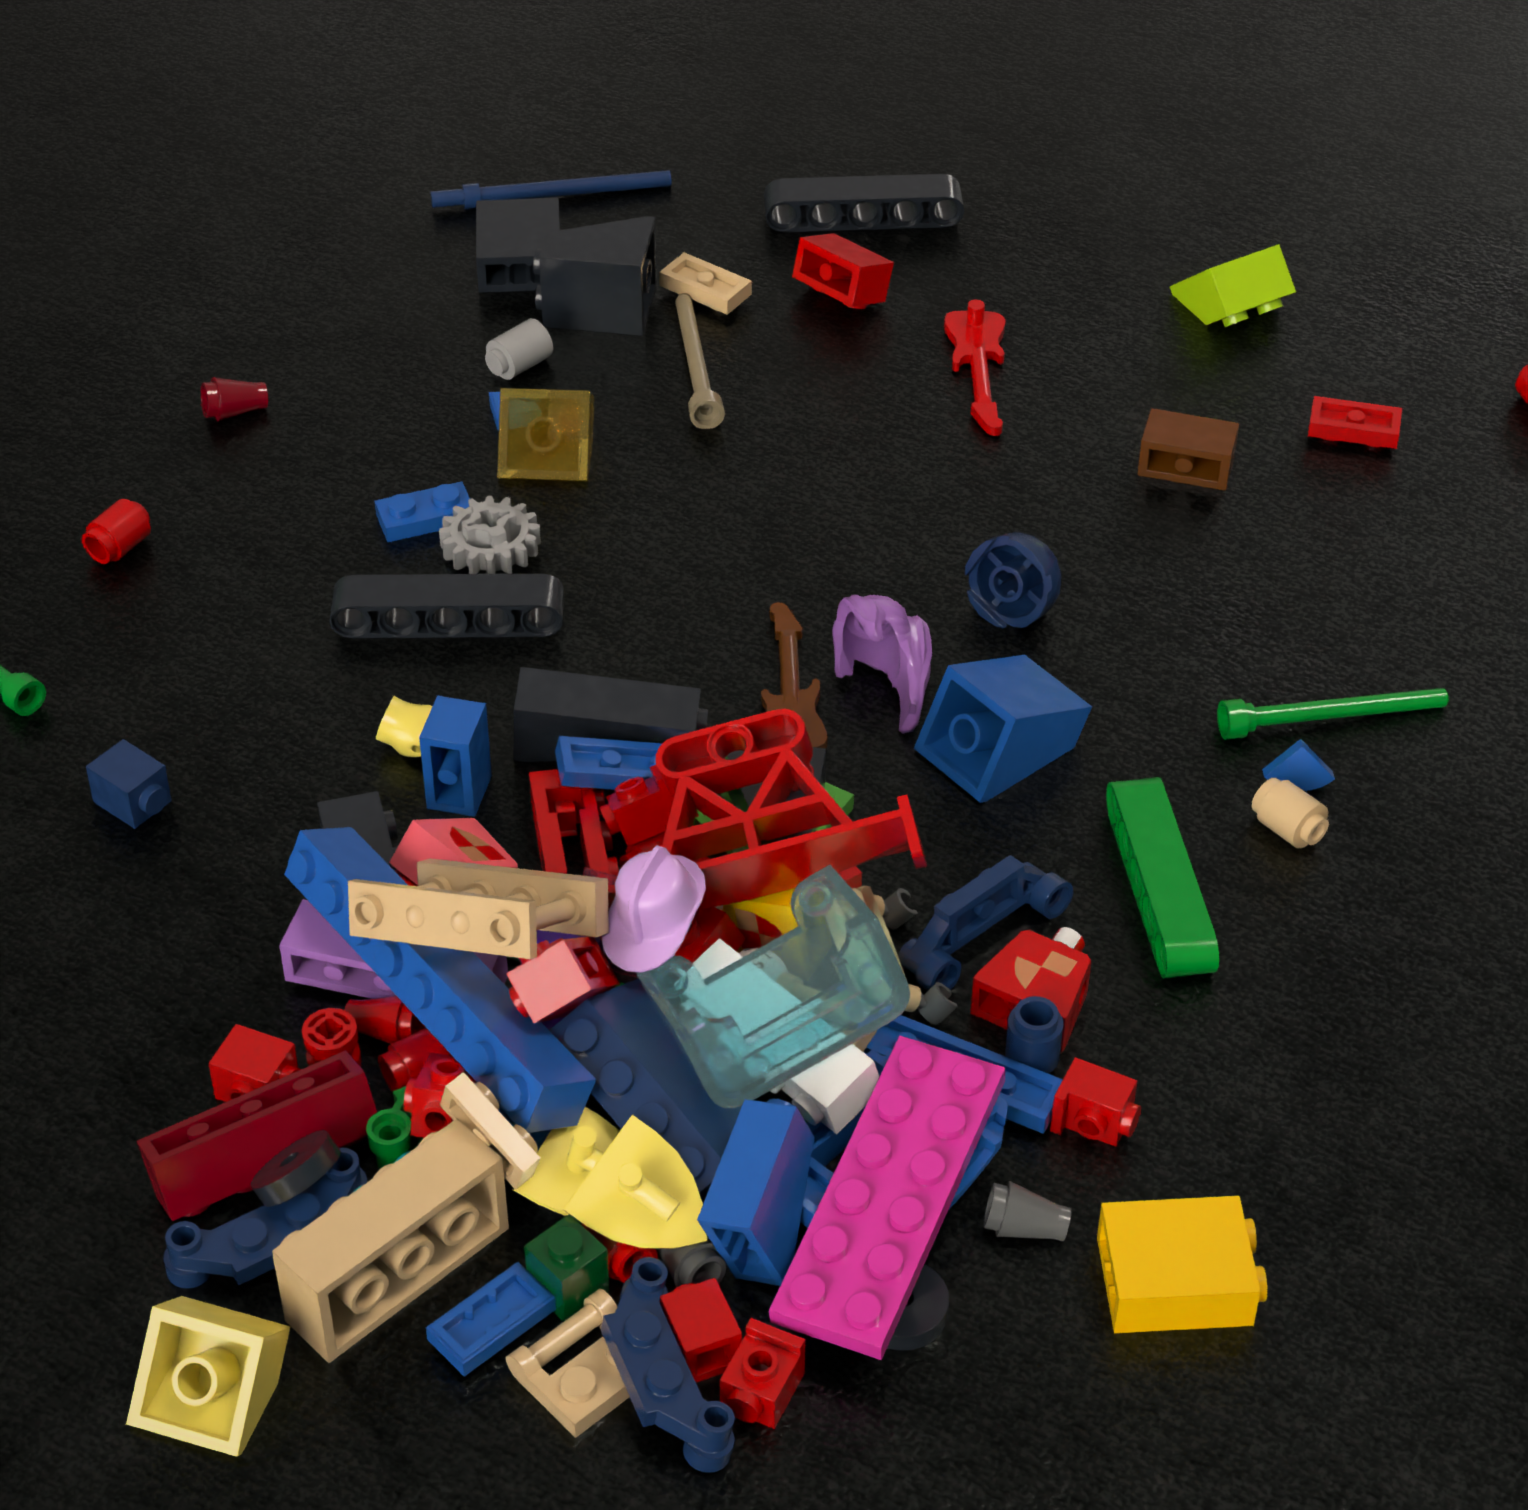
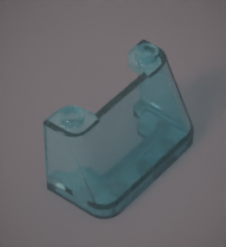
(785, 1000)

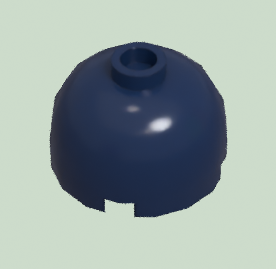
(1013, 580)

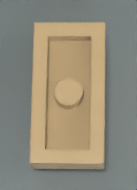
(705, 283)
(479, 1112)

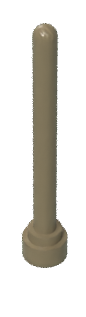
(705, 405)

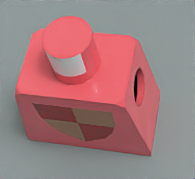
(448, 840)

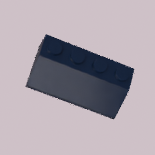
(647, 1076)

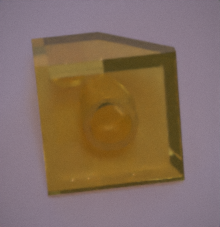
(545, 434)

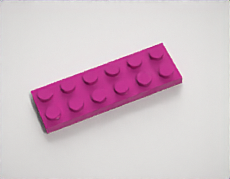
(888, 1198)

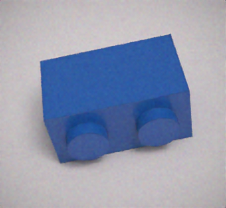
(455, 755)

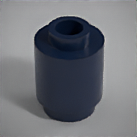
(1035, 1034)

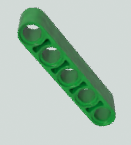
(1162, 878)

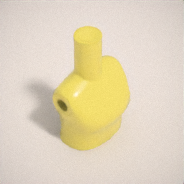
(403, 726)

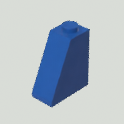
(760, 1191)

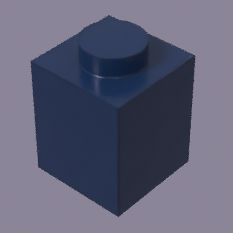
(129, 783)

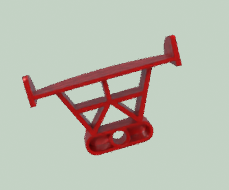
(780, 757)

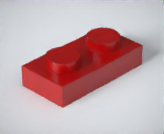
(1355, 422)

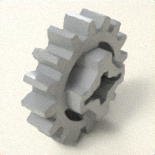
(490, 536)

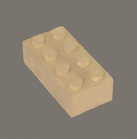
(391, 1239)

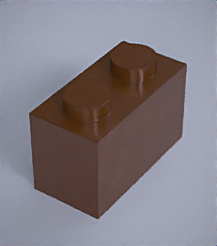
(1188, 449)

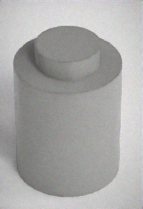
(518, 349)

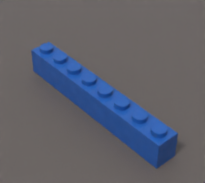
(448, 992)

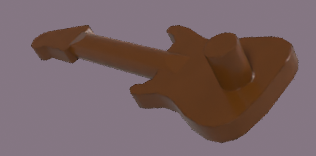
(802, 701)

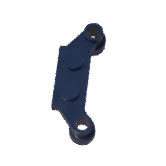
(974, 910)
(246, 1243)
(659, 1374)

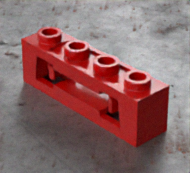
(555, 816)

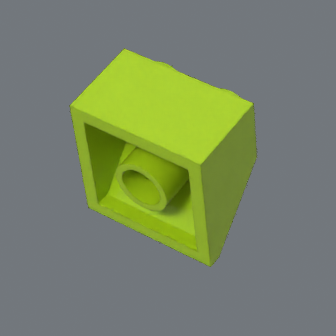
(1236, 287)

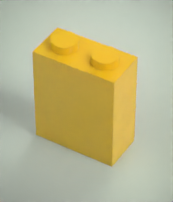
(1180, 1264)

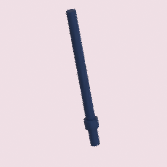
(472, 192)

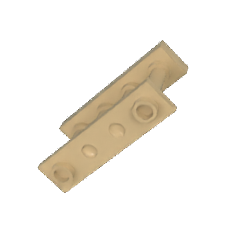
(479, 907)

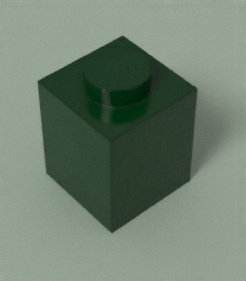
(568, 1264)

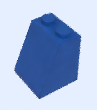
(999, 723)

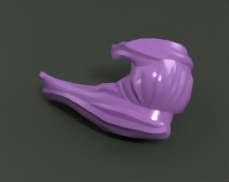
(885, 638)

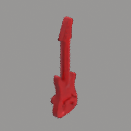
(976, 339)

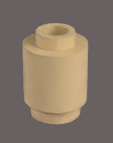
(1290, 812)

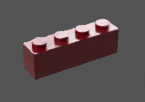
(228, 1144)

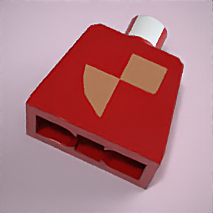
(1030, 968)

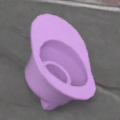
(652, 909)

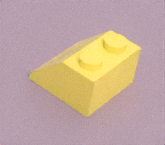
(206, 1374)

